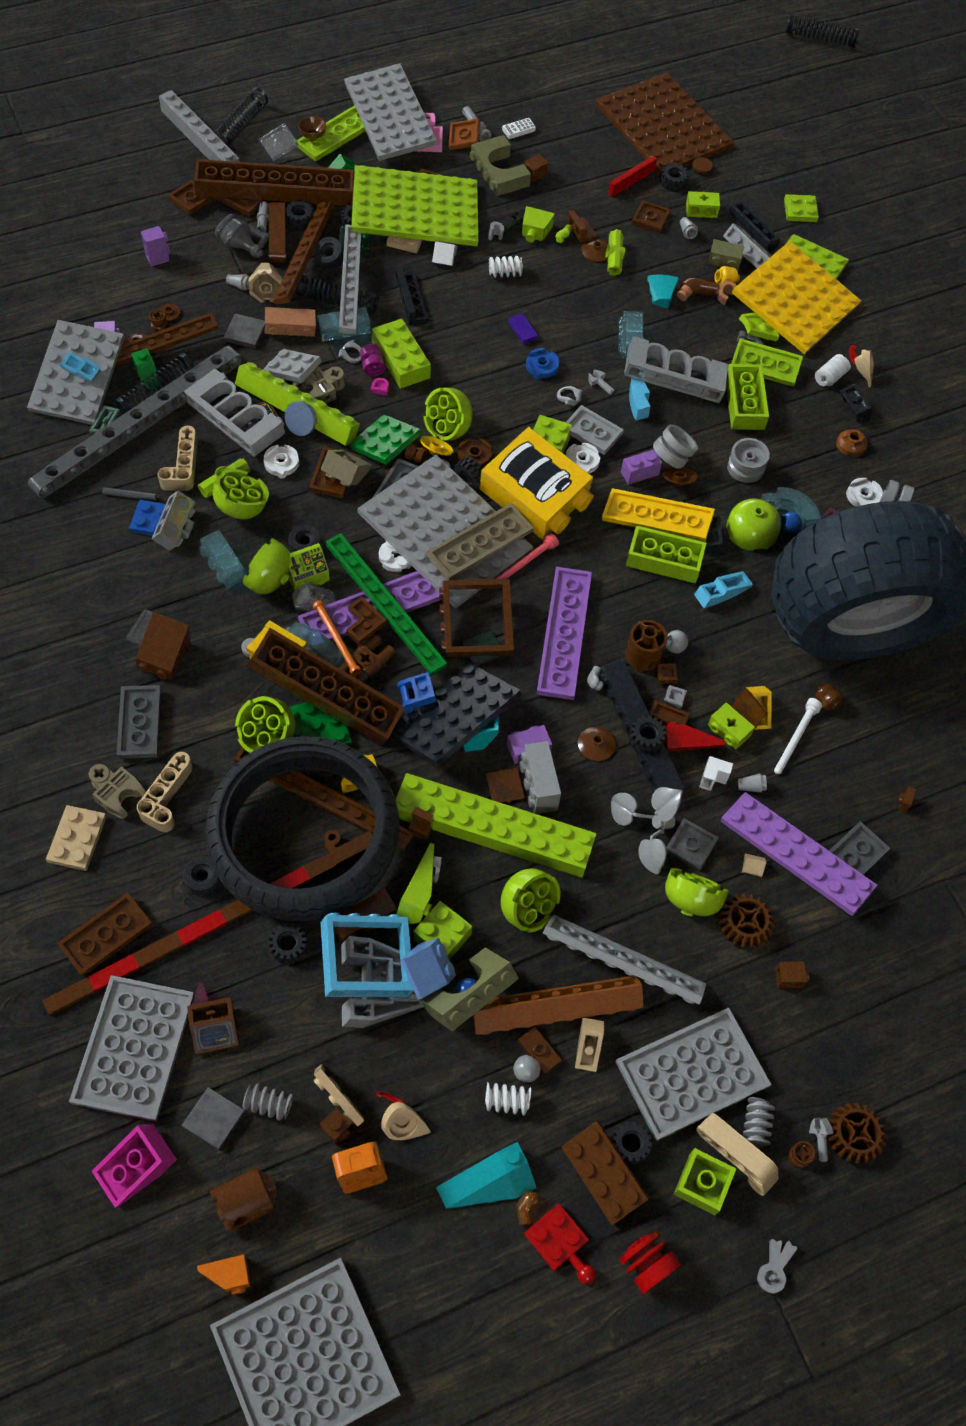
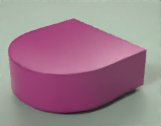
(380, 386)

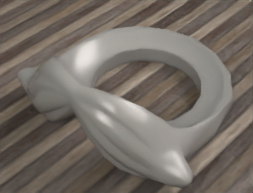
(342, 352)
(568, 401)

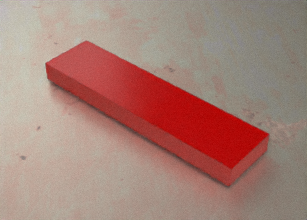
(632, 176)

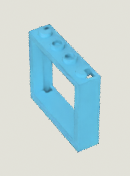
(363, 989)

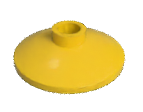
(436, 446)

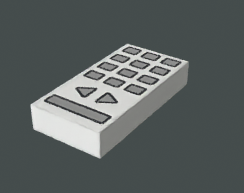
(518, 128)

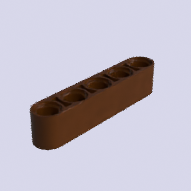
(277, 232)

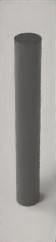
(130, 494)

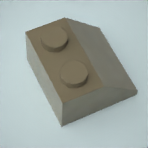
(345, 467)

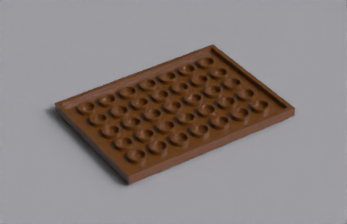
(664, 122)

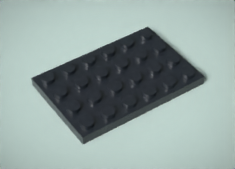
(461, 712)

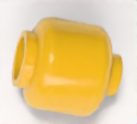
(727, 274)

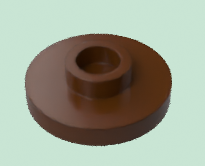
(702, 165)
(172, 312)

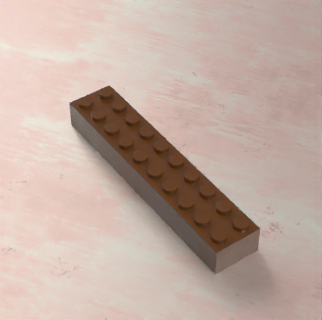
(273, 182)

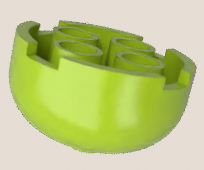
(453, 411)
(239, 494)
(754, 524)
(268, 568)
(264, 722)
(694, 893)
(525, 895)

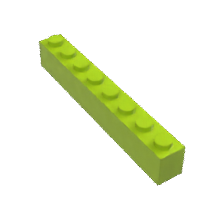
(280, 394)

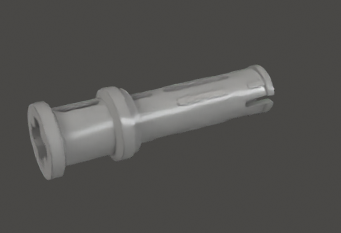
(484, 133)

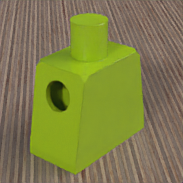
(536, 224)

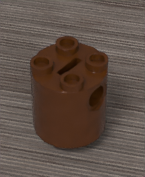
(646, 645)
(244, 1198)

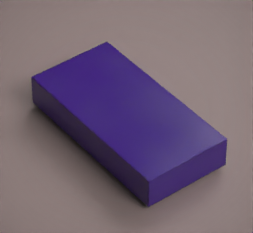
(522, 328)

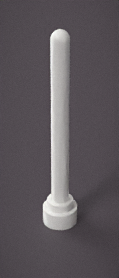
(813, 707)

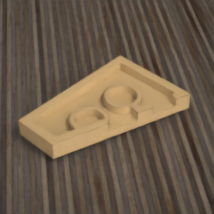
(337, 1098)

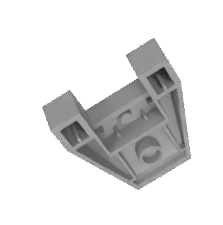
(378, 964)

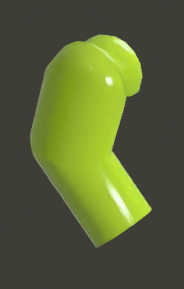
(564, 233)

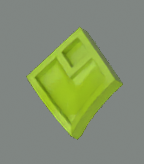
(758, 327)

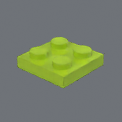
(801, 208)

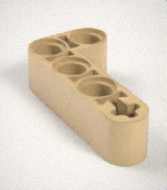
(182, 476)
(178, 768)
(758, 1167)

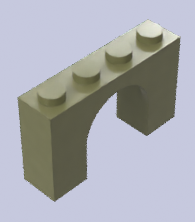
(499, 180)
(454, 1009)

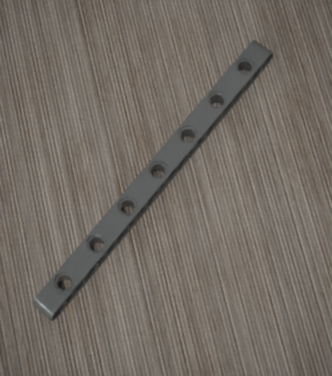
(128, 425)

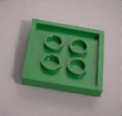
(385, 439)
(316, 723)

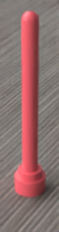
(549, 542)

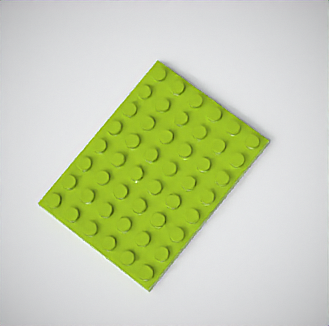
(415, 205)

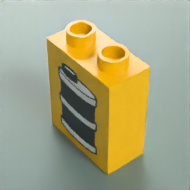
(537, 482)

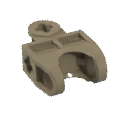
(323, 383)
(114, 788)

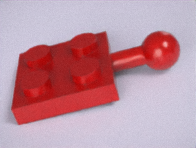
(557, 1240)

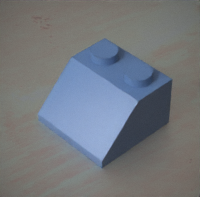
(428, 967)

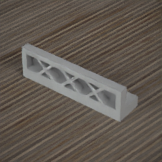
(752, 250)

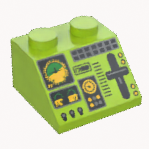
(308, 566)

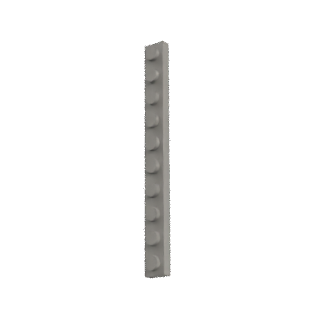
(350, 282)

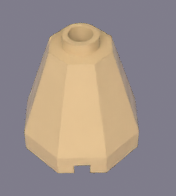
(264, 282)

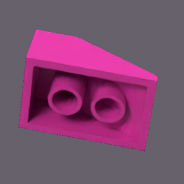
(133, 1164)

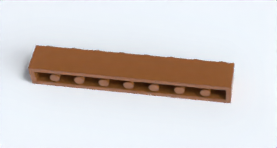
(559, 1005)

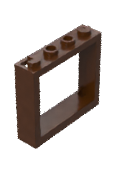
(466, 651)

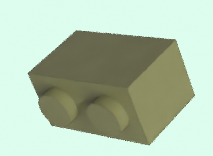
(725, 254)

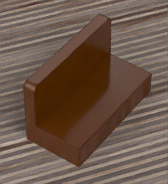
(580, 227)

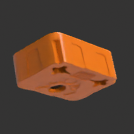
(359, 1167)

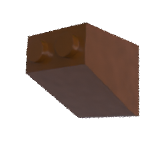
(163, 646)

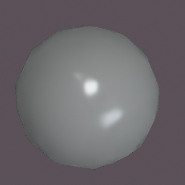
(677, 641)
(526, 1069)

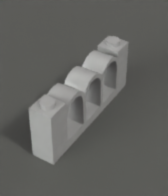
(713, 371)
(217, 384)

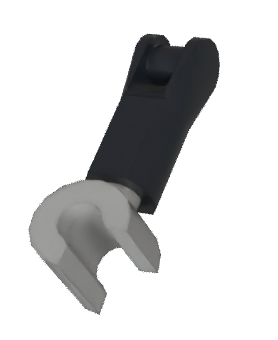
(499, 228)

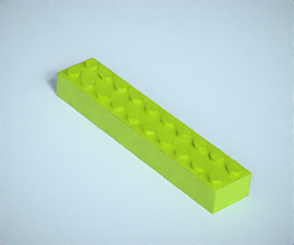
(497, 825)

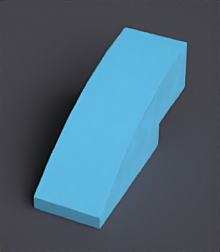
(639, 399)
(722, 589)

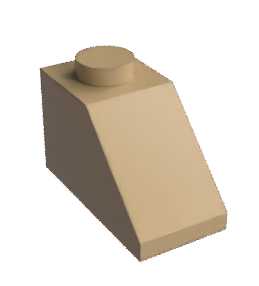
(589, 1044)

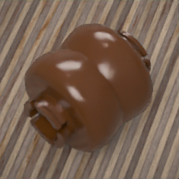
(828, 697)

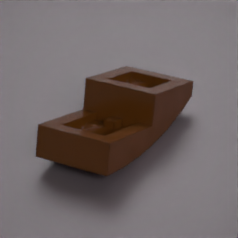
(421, 824)

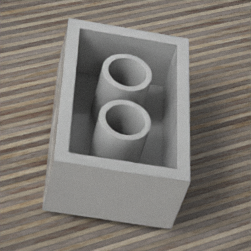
(540, 777)

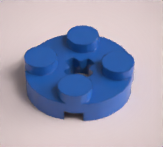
(542, 371)

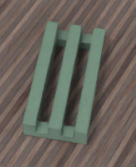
(112, 415)

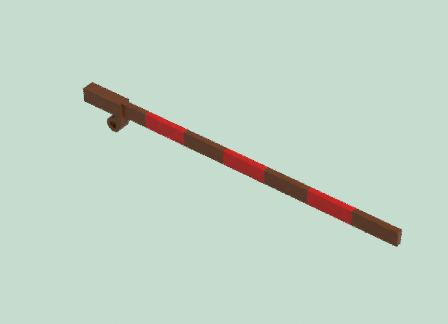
(336, 858)

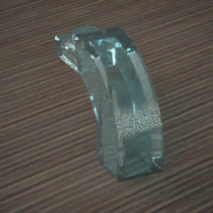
(796, 502)
(316, 642)

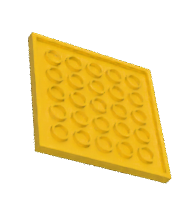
(796, 297)

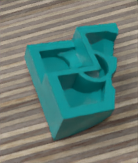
(662, 289)

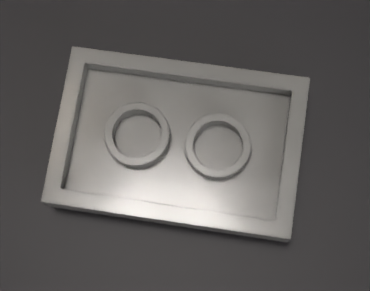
(293, 365)
(594, 429)

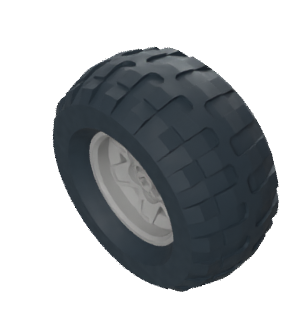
(871, 580)

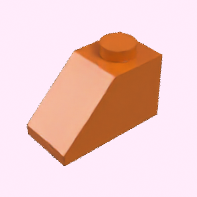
(228, 1274)

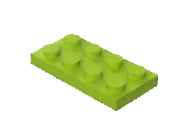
(828, 260)
(776, 363)

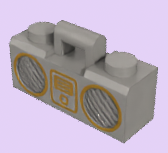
(171, 523)

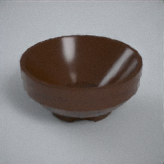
(312, 124)

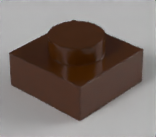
(666, 674)
(905, 799)

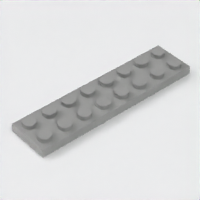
(626, 959)

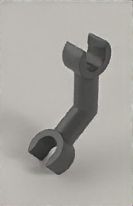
(743, 335)

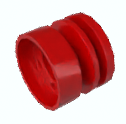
(649, 1261)

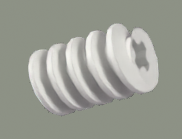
(505, 266)
(832, 370)
(507, 1098)

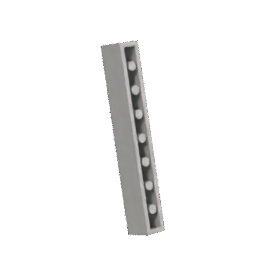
(195, 128)

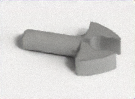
(598, 379)
(821, 1129)

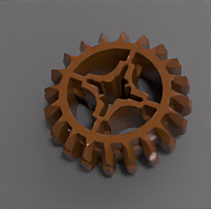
(756, 934)
(864, 1139)

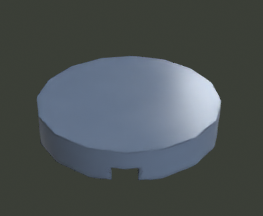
(300, 418)

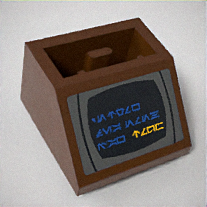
(213, 1026)

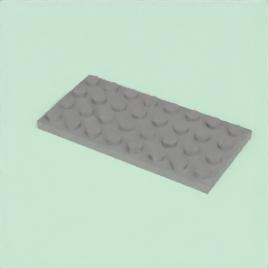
(390, 112)

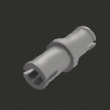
(263, 216)

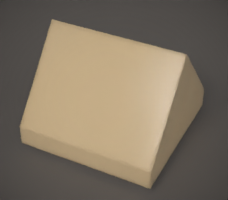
(753, 865)

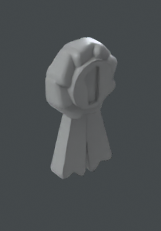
(771, 1275)

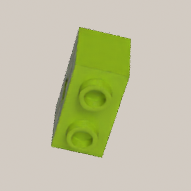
(702, 204)
(731, 726)

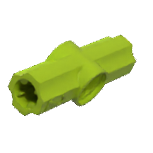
(615, 252)
(206, 486)

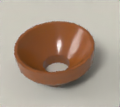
(851, 447)

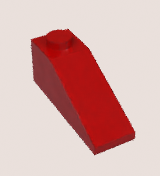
(688, 738)

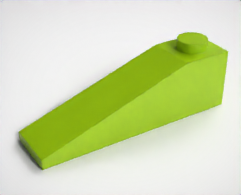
(418, 893)

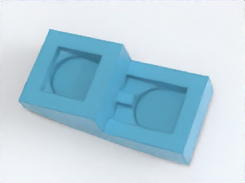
(82, 368)

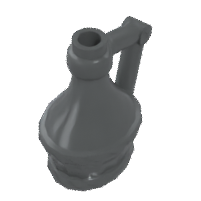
(236, 234)

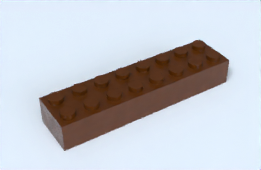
(325, 686)

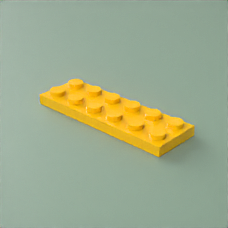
(658, 514)

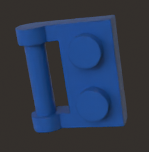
(422, 689)

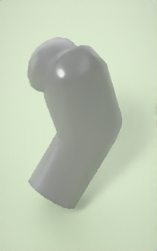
(593, 679)

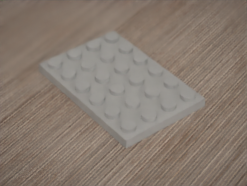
(65, 394)
(132, 1048)
(692, 1074)

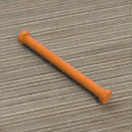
(354, 669)

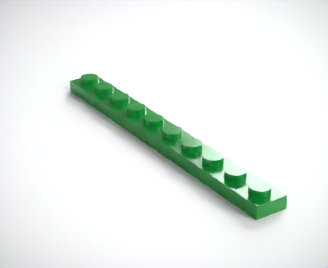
(386, 604)

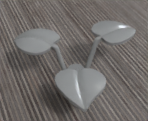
(666, 803)

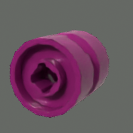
(372, 360)

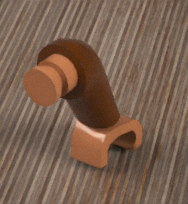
(699, 286)

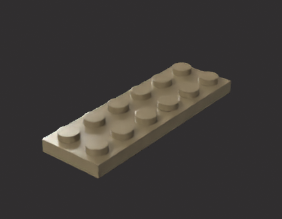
(479, 541)

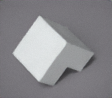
(444, 253)
(717, 771)

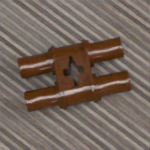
(368, 661)

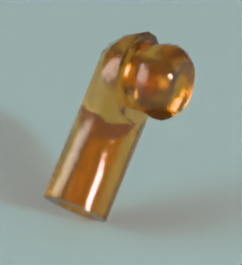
(524, 1204)

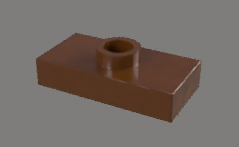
(539, 1049)

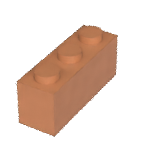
(290, 321)

